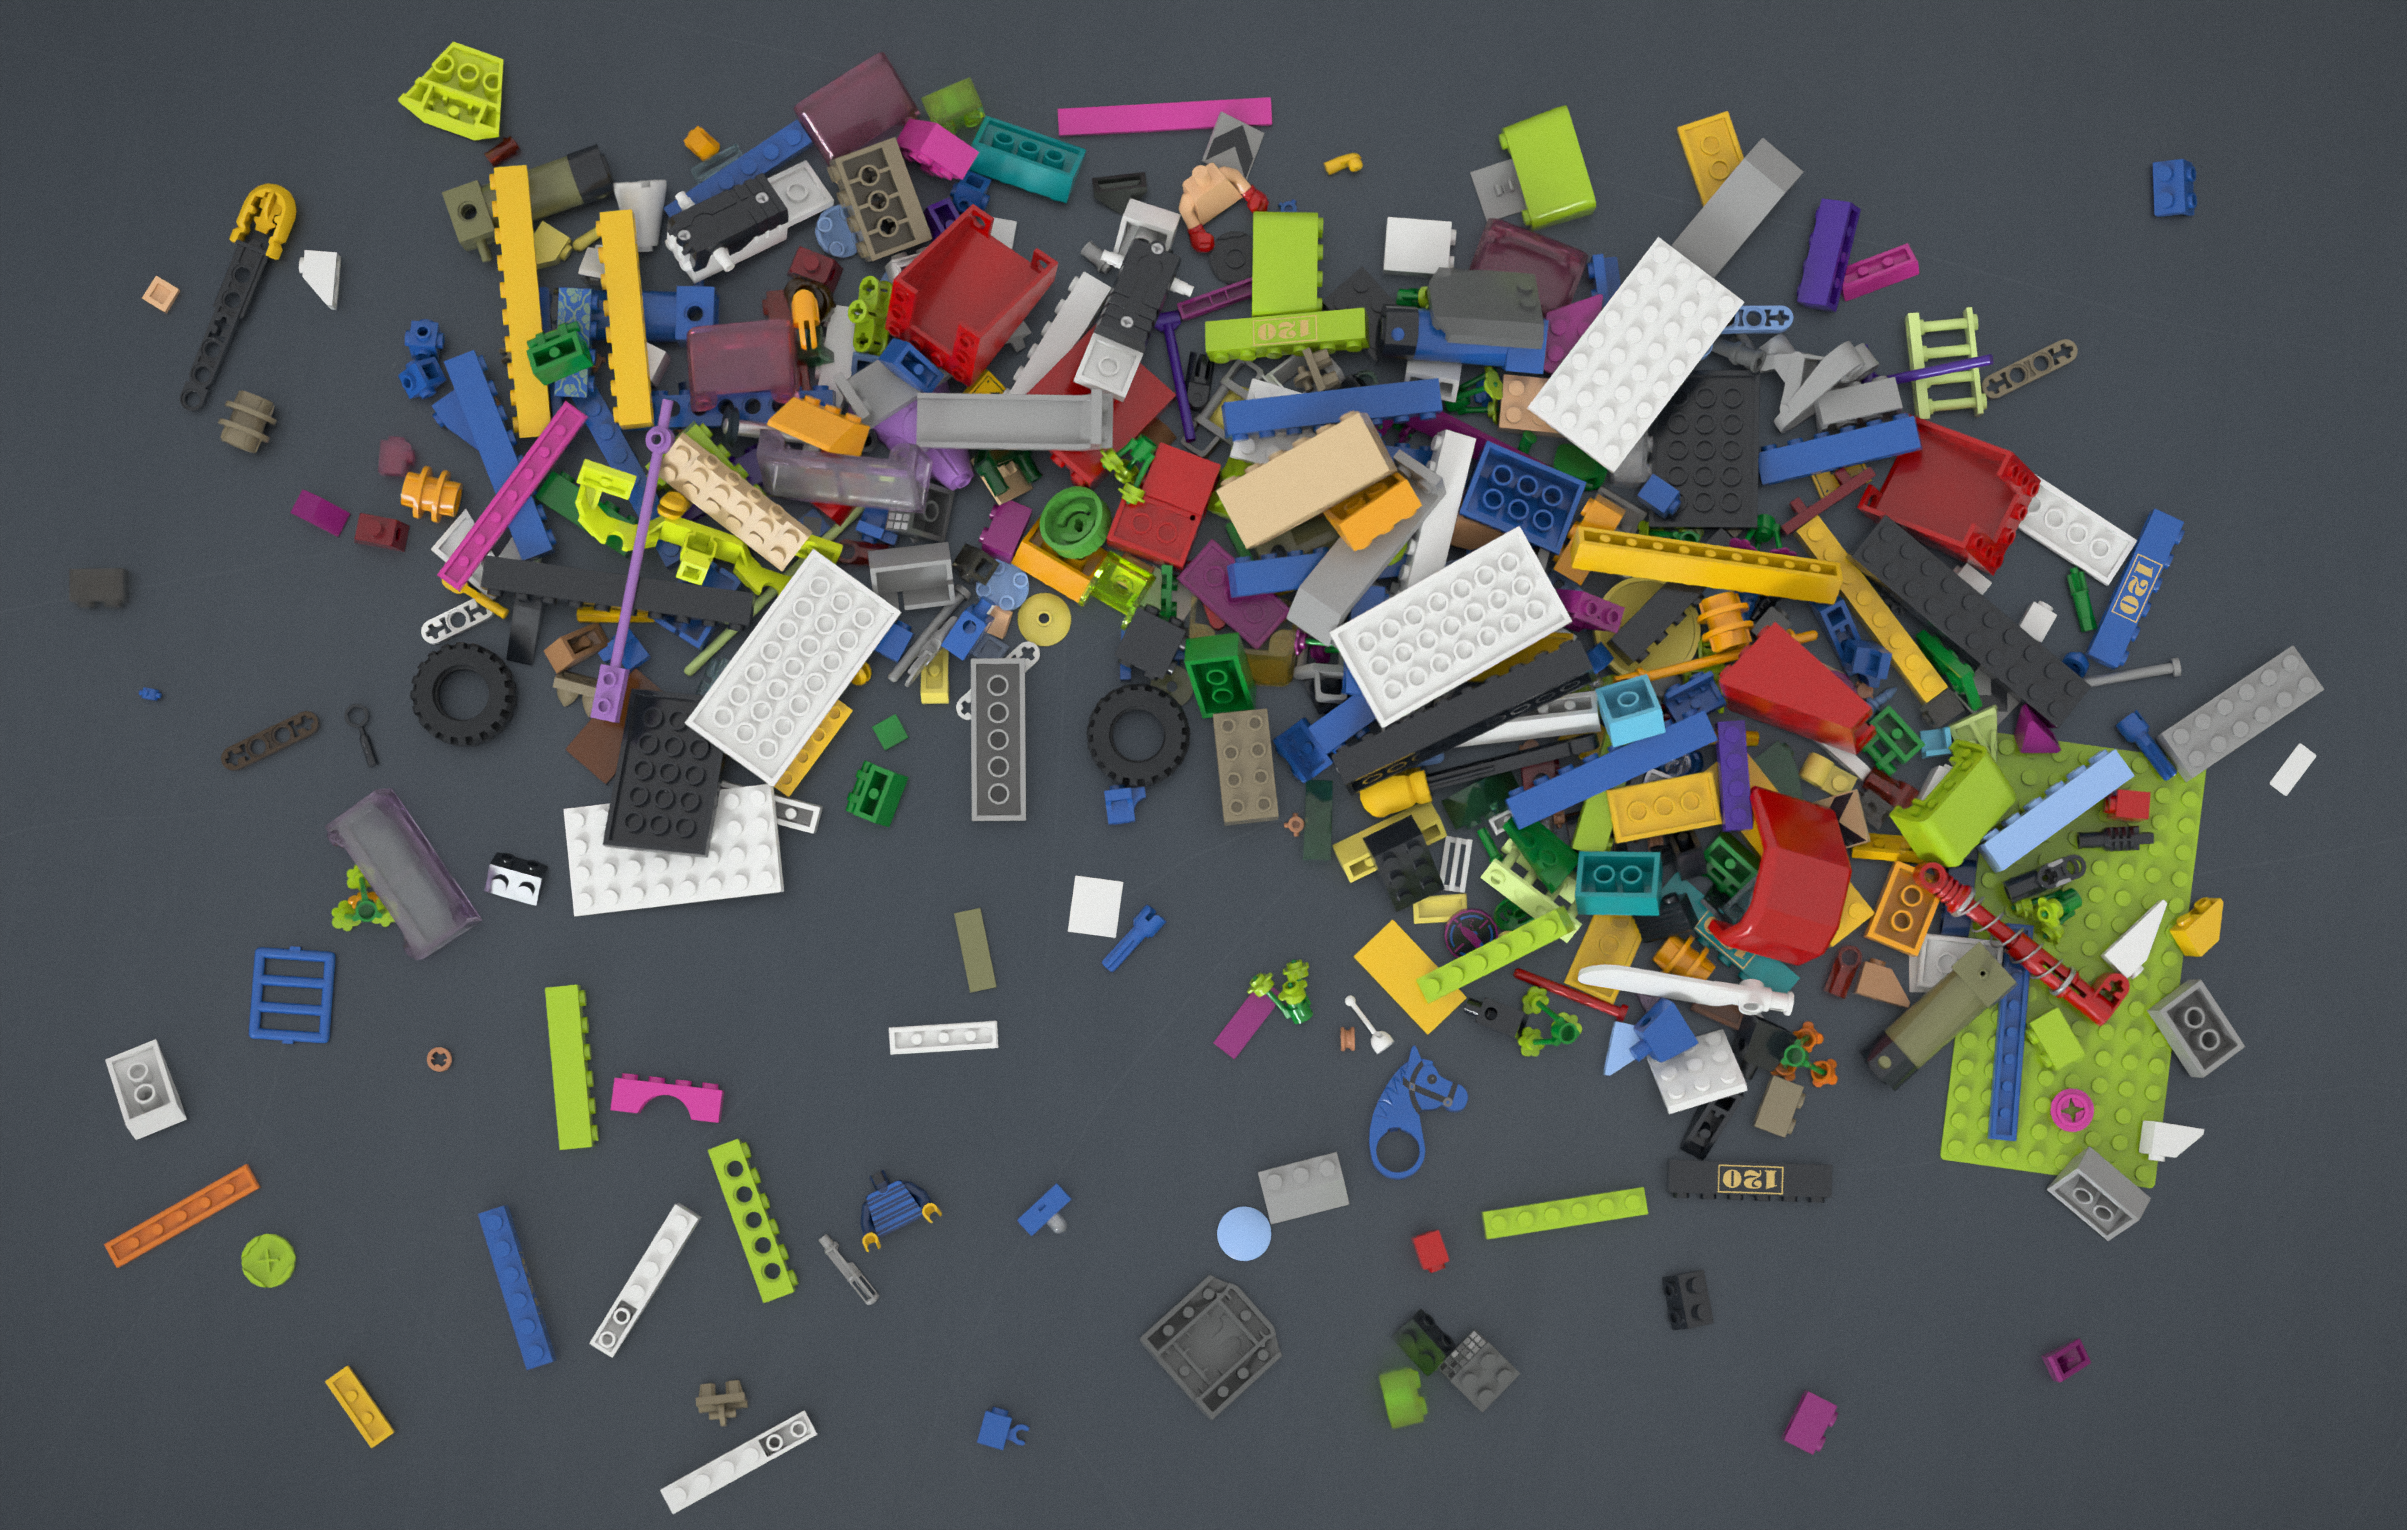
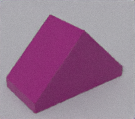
(320, 513)
(2033, 734)
(2066, 1360)

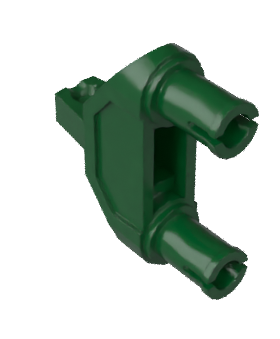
(989, 460)

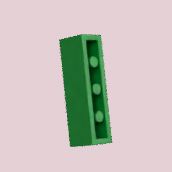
(560, 496)

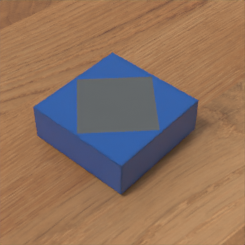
(814, 523)

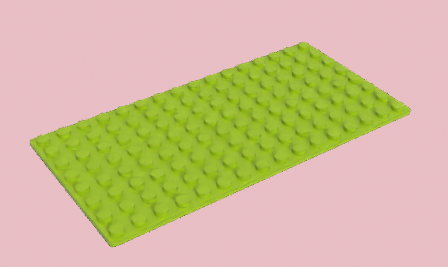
(2126, 1056)

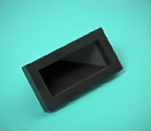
(1118, 189)

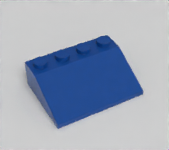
(1518, 491)

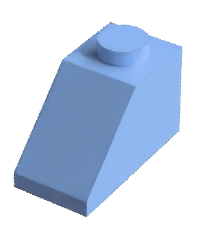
(1618, 1051)

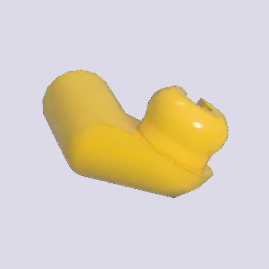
(1339, 163)

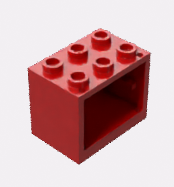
(1181, 479)
(1154, 532)

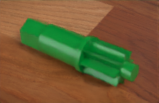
(2081, 600)

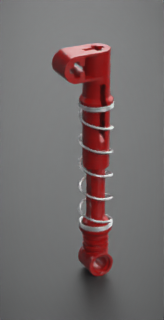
(2024, 950)

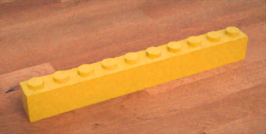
(521, 295)
(1706, 565)

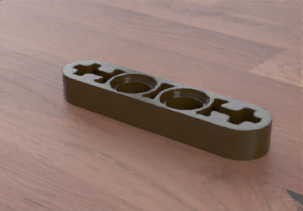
(269, 737)

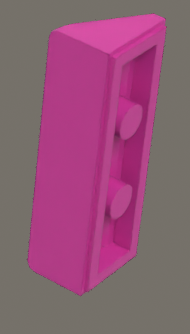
(1879, 272)

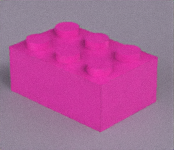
(935, 149)

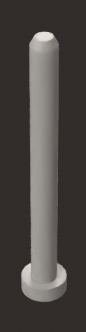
(960, 594)
(2173, 667)

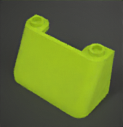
(1549, 168)

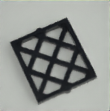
(1713, 907)

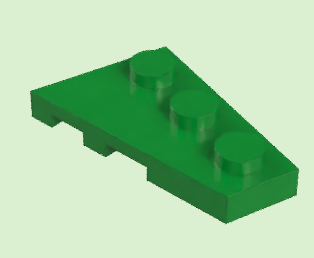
(1168, 585)
(1947, 663)
(1544, 852)

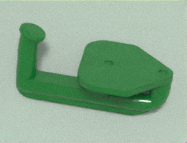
(1571, 461)

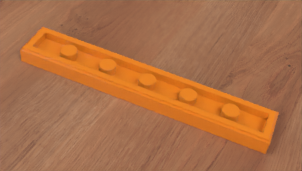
(182, 1215)

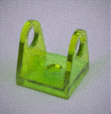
(1105, 586)

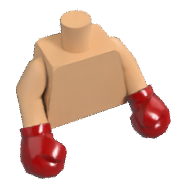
(1210, 193)

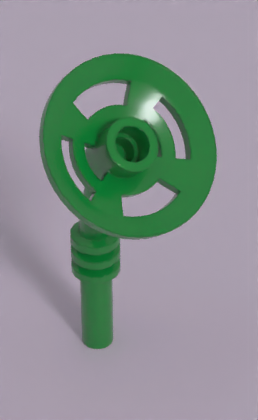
(1517, 912)

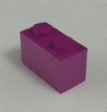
(1006, 530)
(1810, 1422)

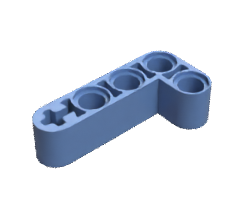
(1741, 326)

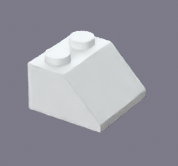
(1148, 223)

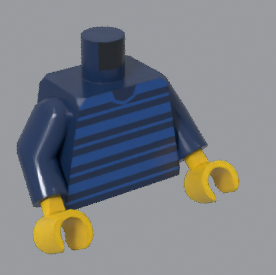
(893, 1208)

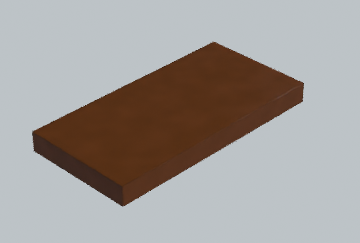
(600, 740)

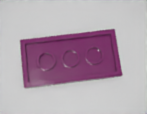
(1251, 616)

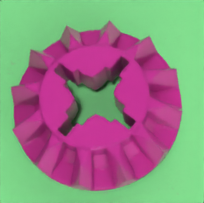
(2081, 1118)

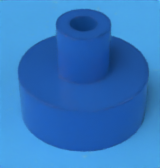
(2077, 662)

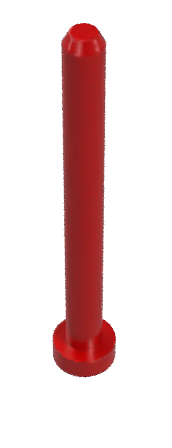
(1572, 994)

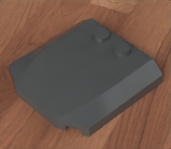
(1486, 307)
(1213, 1344)

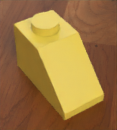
(551, 246)

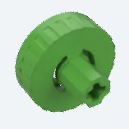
(1083, 532)

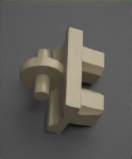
(1316, 361)
(723, 1405)

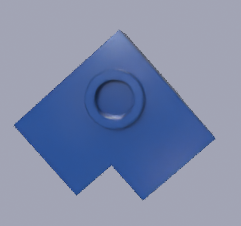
(872, 527)
(634, 652)
(1868, 660)
(1122, 803)

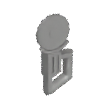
(930, 650)

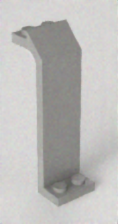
(1737, 208)
(879, 394)
(1015, 421)
(1347, 574)

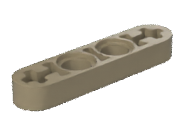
(2027, 366)

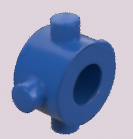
(1288, 206)
(150, 694)

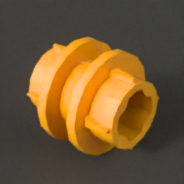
(431, 494)
(1725, 622)
(1681, 959)

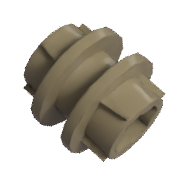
(247, 421)

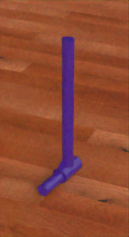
(1167, 323)
(1936, 370)

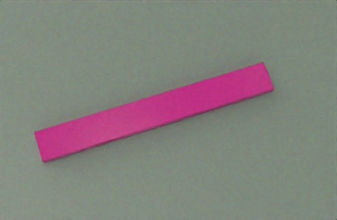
(1161, 116)
(512, 496)

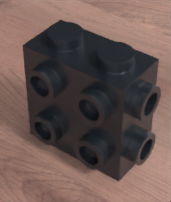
(1152, 642)

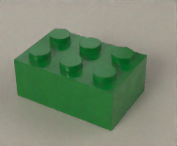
(1220, 674)

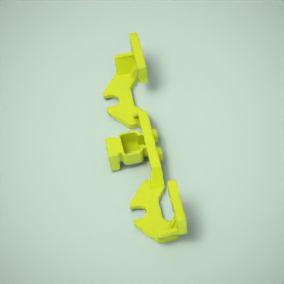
(697, 541)

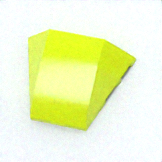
(460, 93)

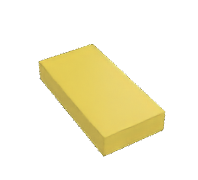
(1438, 908)

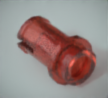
(502, 151)

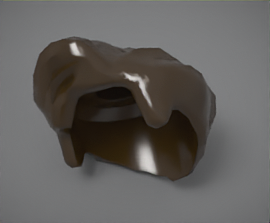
(821, 293)

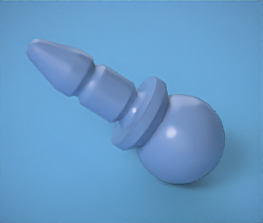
(1879, 700)

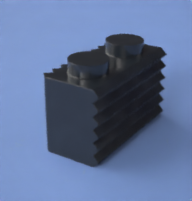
(1674, 918)

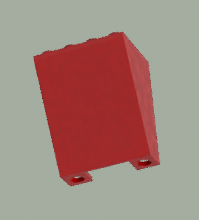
(966, 296)
(1141, 408)
(1956, 496)
(1794, 691)

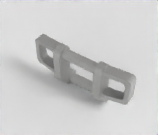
(1203, 418)
(1318, 670)

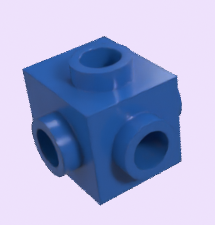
(971, 191)
(424, 339)
(422, 378)

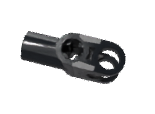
(2031, 882)

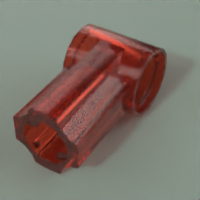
(861, 552)
(1889, 789)
(1842, 974)

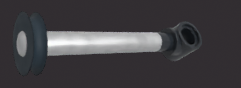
(733, 427)

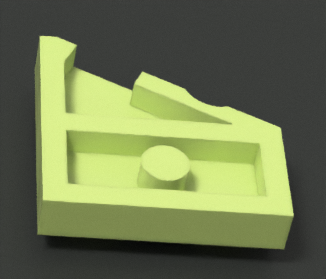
(1978, 729)

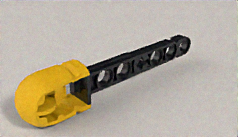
(273, 201)
(1418, 785)

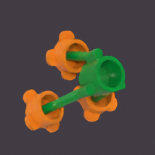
(1798, 1056)

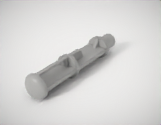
(849, 1270)

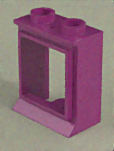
(1590, 611)

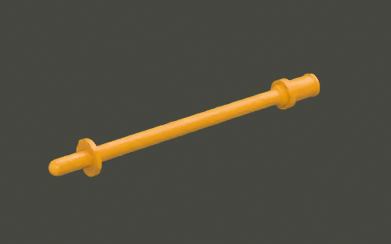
(1704, 662)

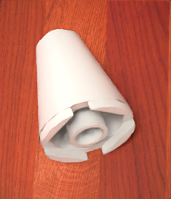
(647, 202)

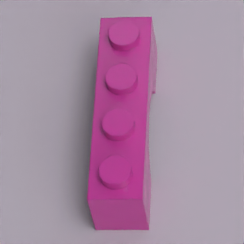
(702, 1103)

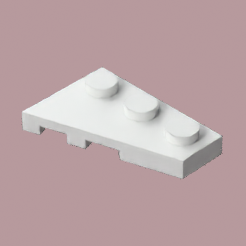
(450, 541)

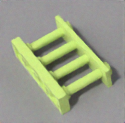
(1919, 354)
(1521, 890)

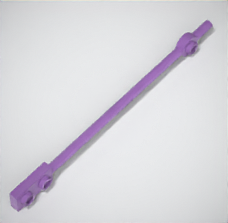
(613, 678)

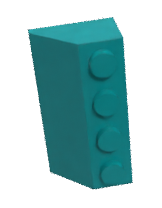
(1026, 159)

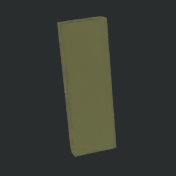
(975, 950)

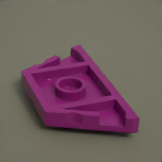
(1567, 327)

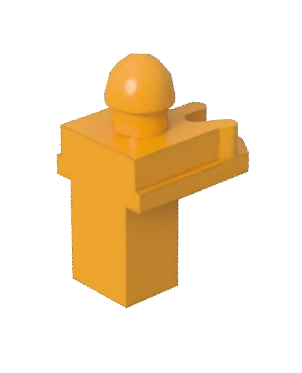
(701, 143)

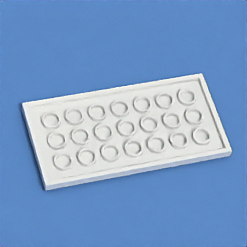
(1635, 355)
(1450, 627)
(793, 668)
(740, 860)

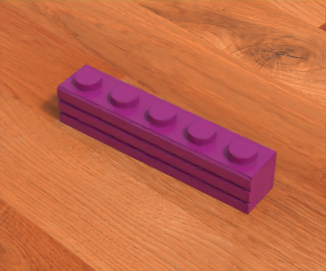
(1215, 300)

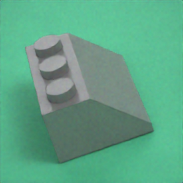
(1857, 405)
(1303, 1188)
(2099, 1194)

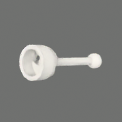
(1380, 1040)

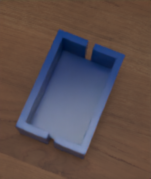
(694, 632)

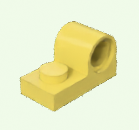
(936, 680)
(1825, 775)

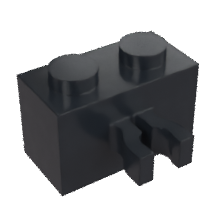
(1685, 852)

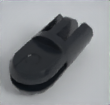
(1198, 387)

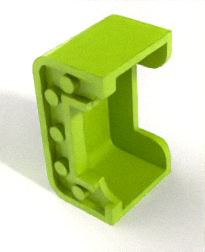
(1286, 263)
(1958, 809)

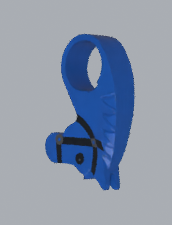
(1409, 1092)

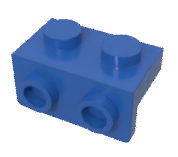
(2174, 188)
(1605, 277)
(1697, 693)
(1302, 751)

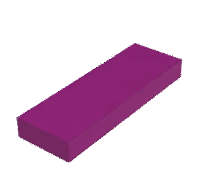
(1245, 1023)

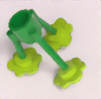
(1492, 386)
(365, 909)
(1563, 1029)

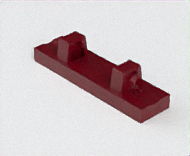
(1805, 514)

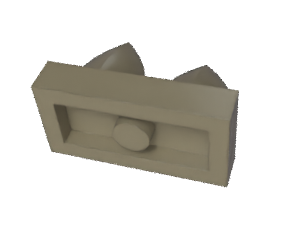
(571, 684)

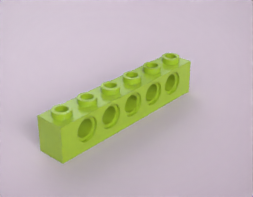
(768, 1287)

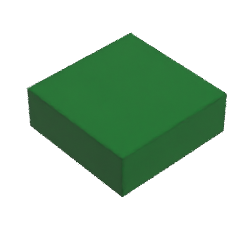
(890, 732)

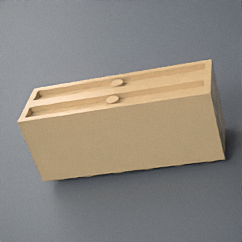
(1306, 479)

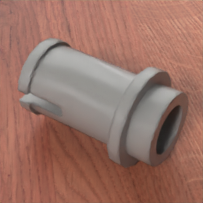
(1094, 255)

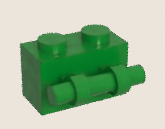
(558, 353)
(1895, 737)
(876, 793)
(1732, 860)

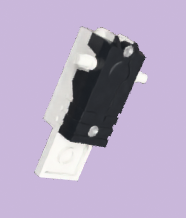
(743, 220)
(1129, 315)

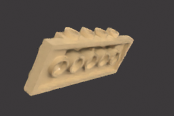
(733, 502)

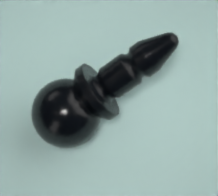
(1763, 605)

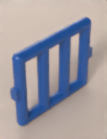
(323, 1010)

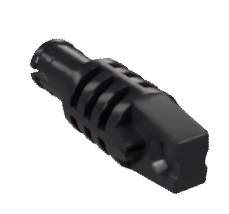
(2115, 839)

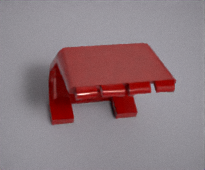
(1798, 882)

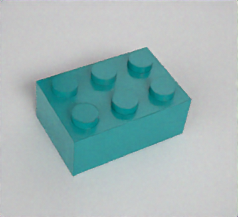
(1619, 883)

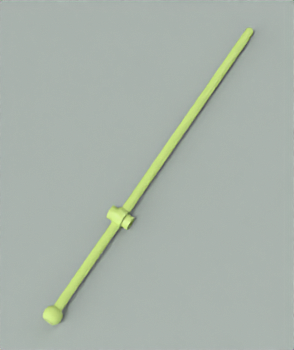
(763, 599)

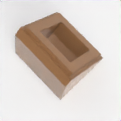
(1159, 433)

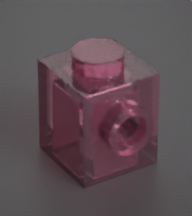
(395, 457)

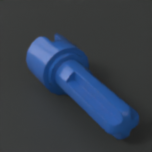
(2136, 730)
(1145, 925)

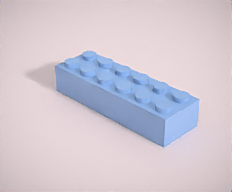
(2054, 811)

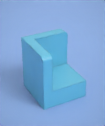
(1936, 742)

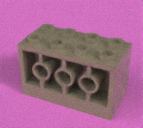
(897, 200)
(1245, 767)

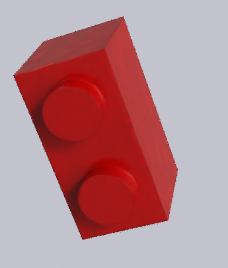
(2127, 805)
(1430, 1250)

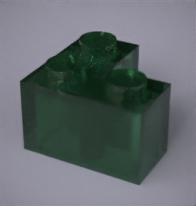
(1480, 800)

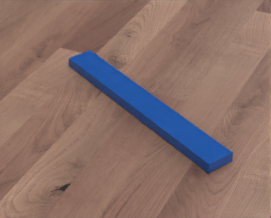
(2009, 1050)

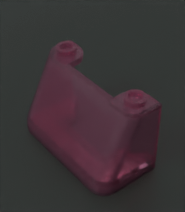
(856, 108)
(1523, 251)
(742, 360)

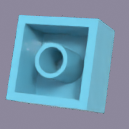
(1630, 710)

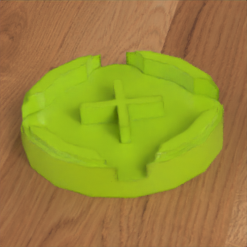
(268, 1260)

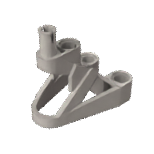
(1804, 380)

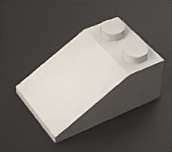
(145, 1090)

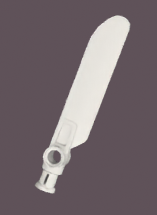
(1748, 994)

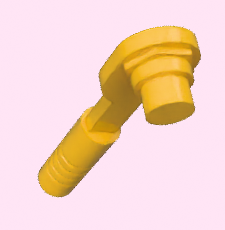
(480, 598)

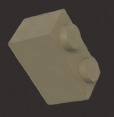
(1779, 1106)

